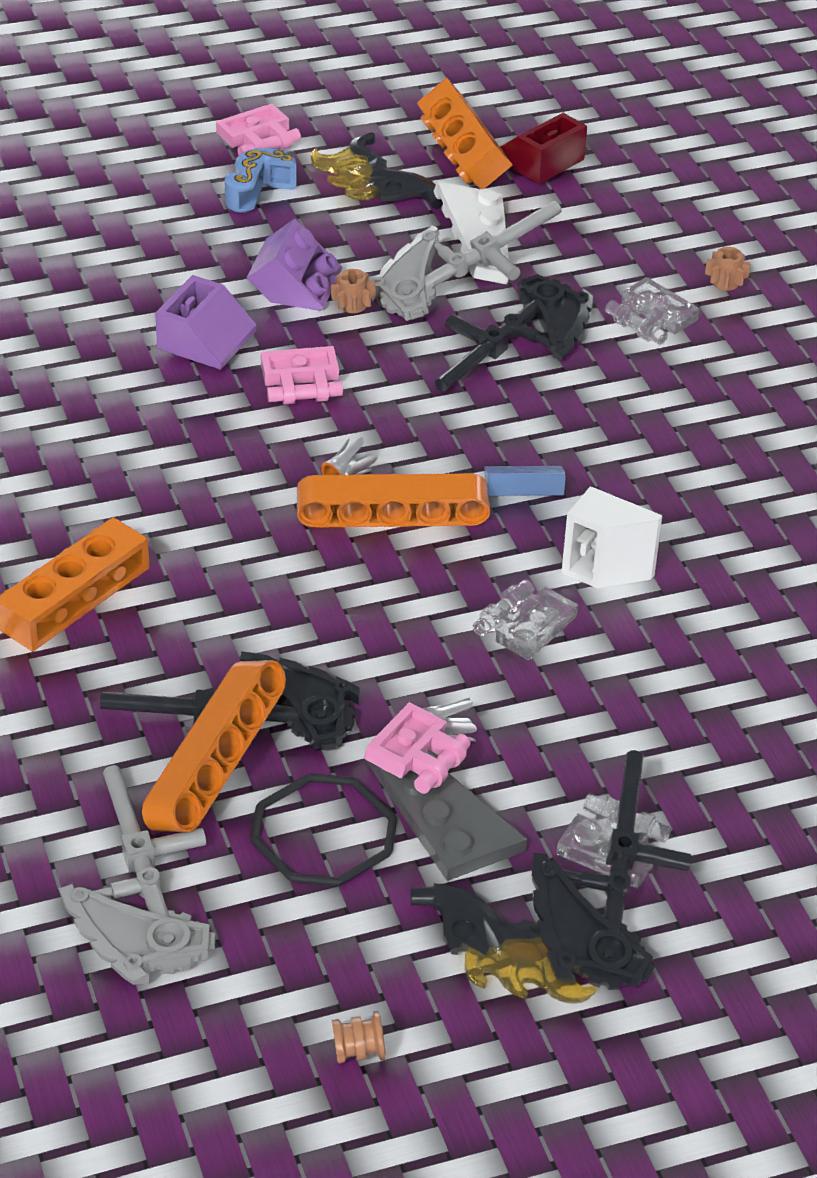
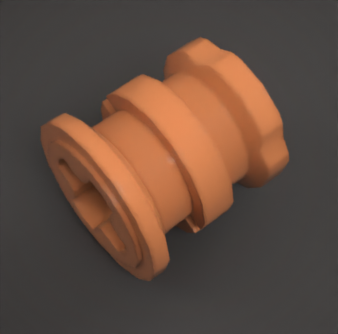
(359, 1038)

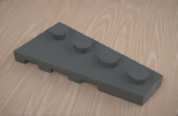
(452, 824)

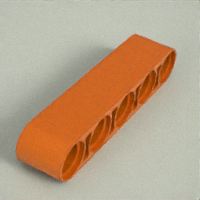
(392, 500)
(213, 746)

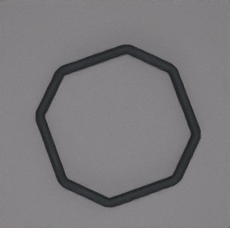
(314, 879)

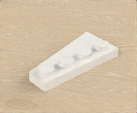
(472, 214)

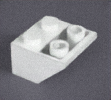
(610, 541)

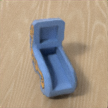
(252, 171)

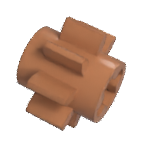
(727, 268)
(353, 291)

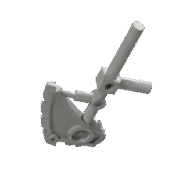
(406, 281)
(128, 936)

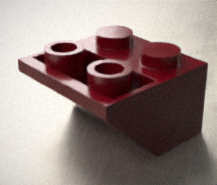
(548, 148)

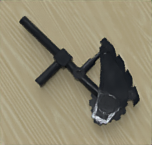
(554, 304)
(310, 703)
(573, 929)

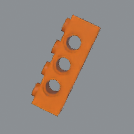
(463, 135)
(73, 583)

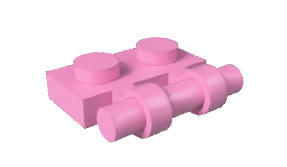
(249, 128)
(301, 366)
(405, 743)

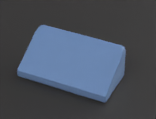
(525, 480)

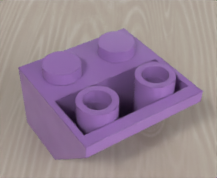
(294, 269)
(203, 323)

